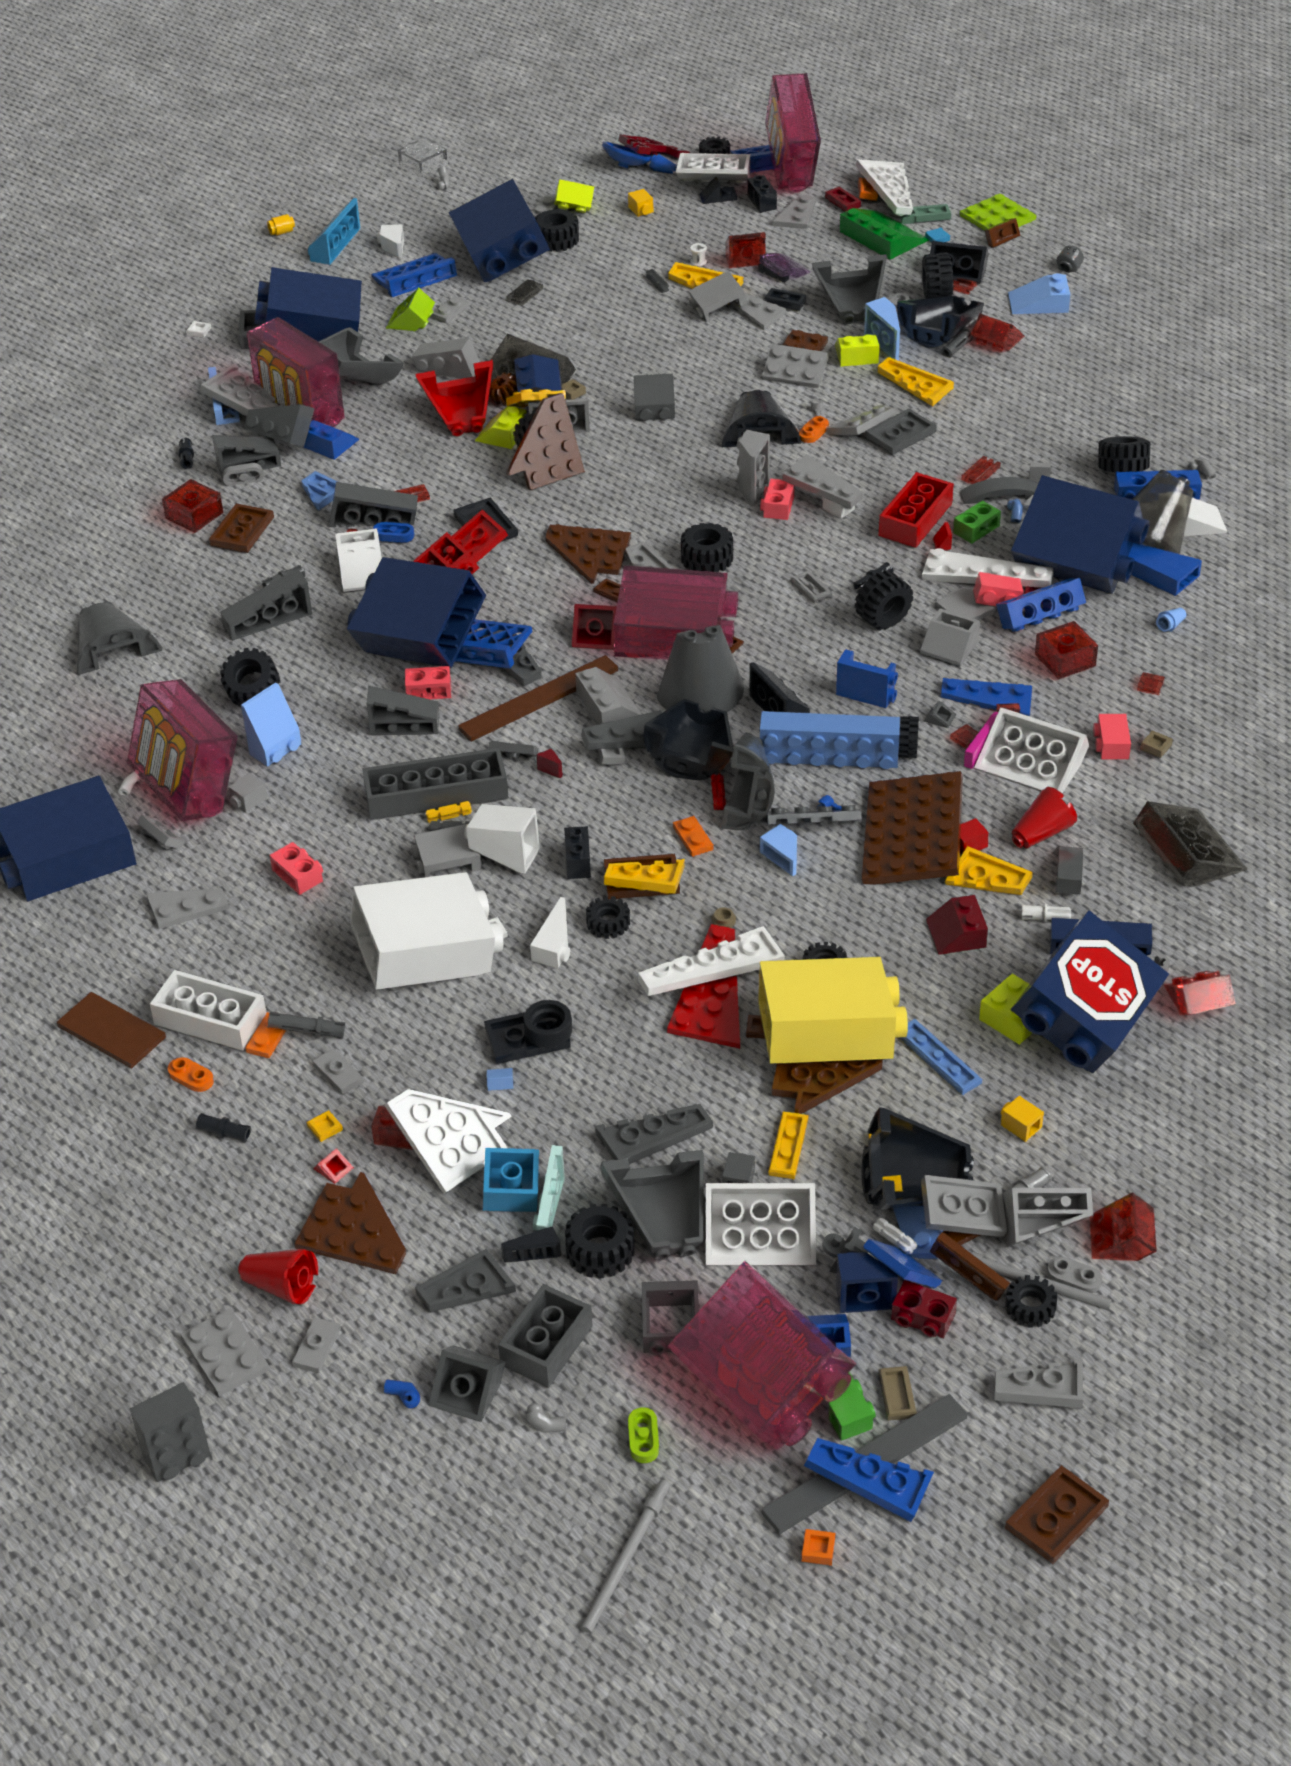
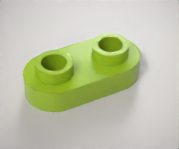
(643, 1436)

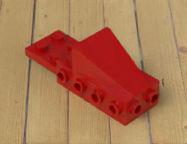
(466, 545)

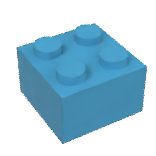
(511, 1180)

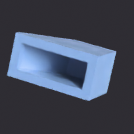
(781, 848)

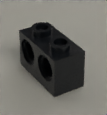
(762, 193)
(577, 852)

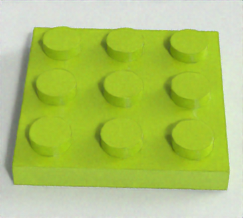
(995, 211)

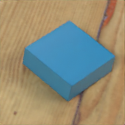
(937, 235)

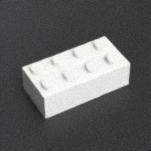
(208, 1010)

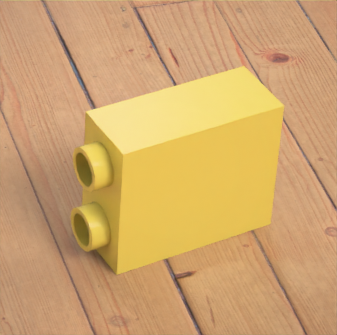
(829, 1010)

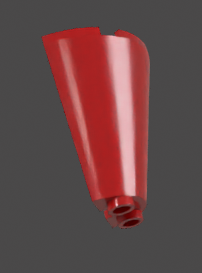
(461, 401)

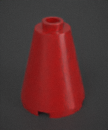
(1044, 819)
(281, 1273)

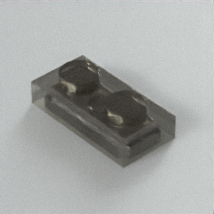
(524, 292)

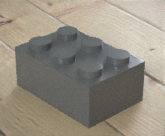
(545, 1335)
(170, 1432)

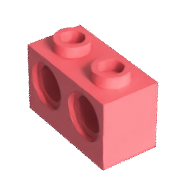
(777, 499)
(428, 682)
(296, 868)

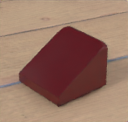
(549, 763)

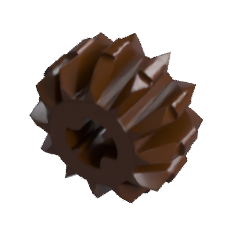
(502, 388)

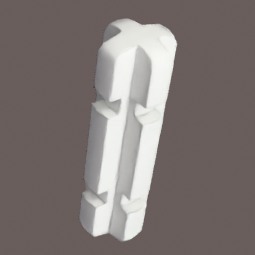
(895, 1236)

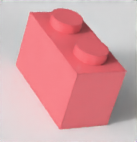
(994, 588)
(1113, 736)

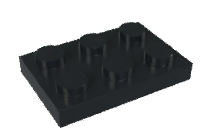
(467, 512)
(509, 1039)

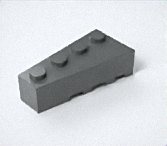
(370, 506)
(269, 607)

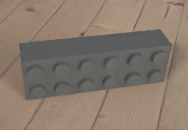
(435, 783)

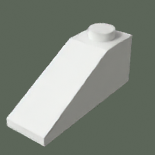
(551, 942)

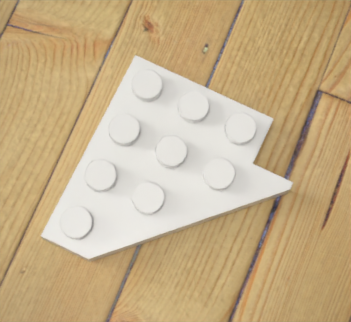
(447, 1134)

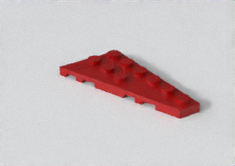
(710, 1008)

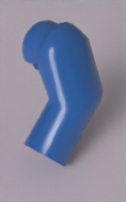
(405, 1390)

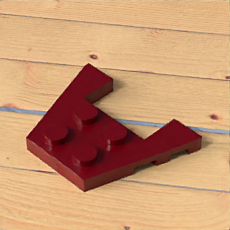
(648, 146)

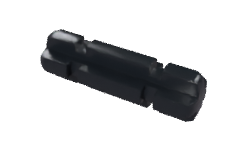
(761, 268)

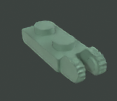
(927, 213)

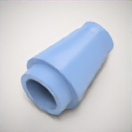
(1170, 619)

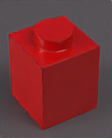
(973, 835)

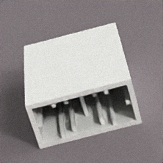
(424, 930)

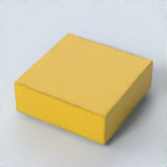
(324, 1126)

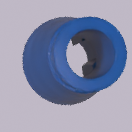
(661, 164)

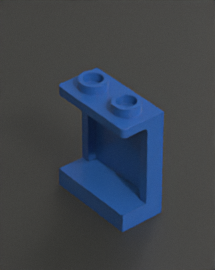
(865, 681)

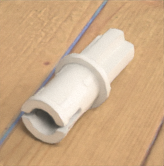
(1045, 912)

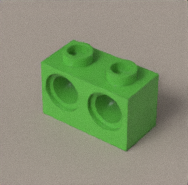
(977, 522)

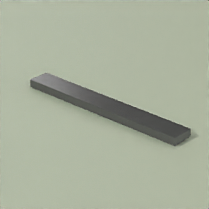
(891, 1446)

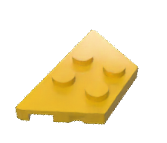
(521, 398)

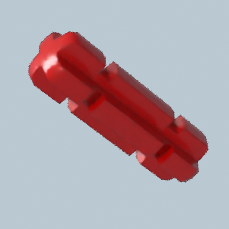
(718, 792)

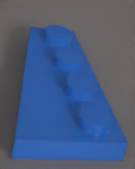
(987, 693)
(879, 1481)

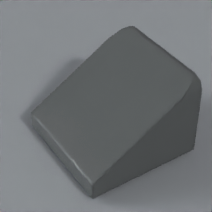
(940, 715)

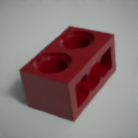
(918, 1306)

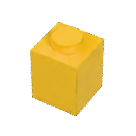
(640, 202)
(1021, 1118)

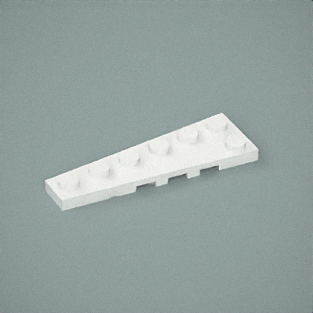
(964, 568)
(713, 964)

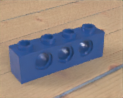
(1130, 483)
(1011, 610)

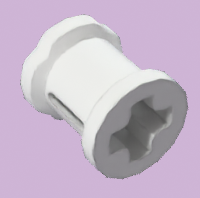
(695, 252)

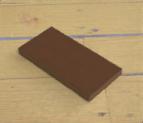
(111, 1029)

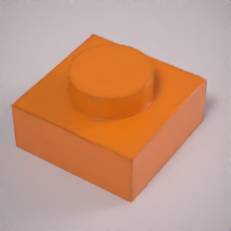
(818, 1547)

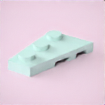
(552, 1190)

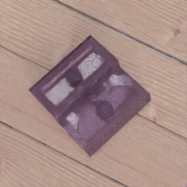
(783, 265)

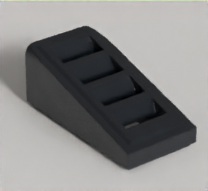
(533, 1246)

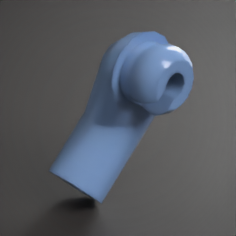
(1017, 509)

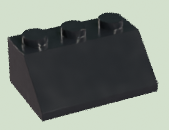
(967, 260)
(772, 693)

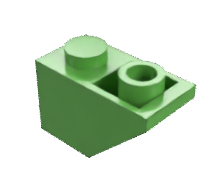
(851, 1412)

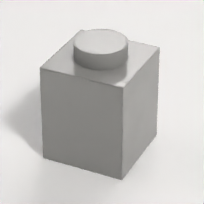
(247, 792)

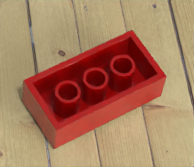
(915, 509)

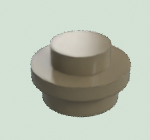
(724, 917)

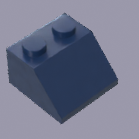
(537, 373)
(864, 1283)

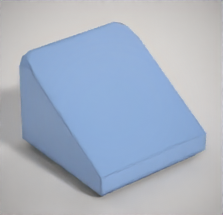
(500, 1079)

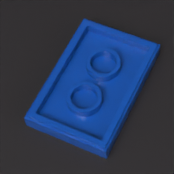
(902, 1263)

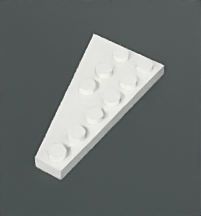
(889, 183)

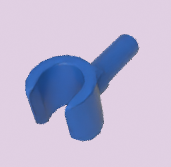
(828, 801)

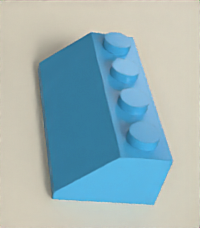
(336, 234)

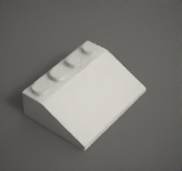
(708, 166)
(1032, 751)
(760, 1223)

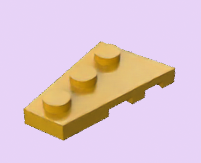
(989, 873)
(653, 877)

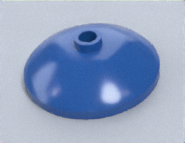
(624, 155)

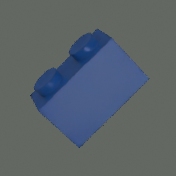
(328, 440)

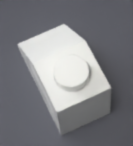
(391, 239)

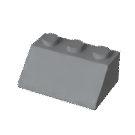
(578, 413)
(753, 464)
(604, 696)

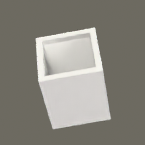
(505, 835)

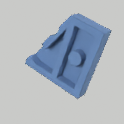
(319, 489)
(913, 1224)

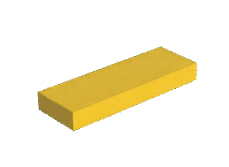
(788, 1145)

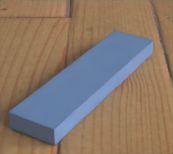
(940, 1058)

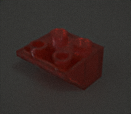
(1201, 992)
(1123, 1230)

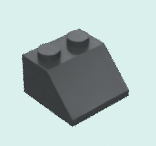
(654, 397)
(466, 1382)

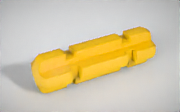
(448, 811)

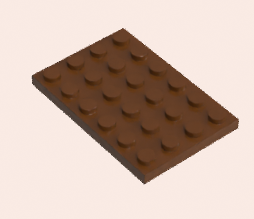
(913, 828)

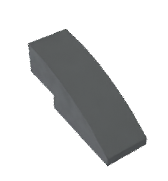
(1069, 870)

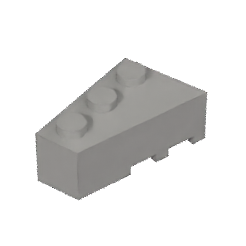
(447, 358)
(1043, 1210)

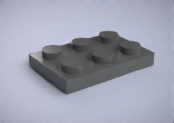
(900, 431)

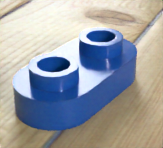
(394, 532)

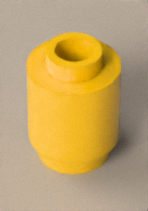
(280, 224)

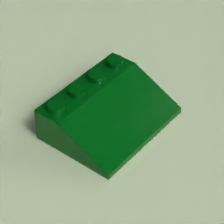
(879, 232)

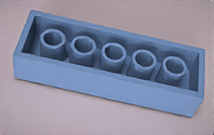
(830, 739)

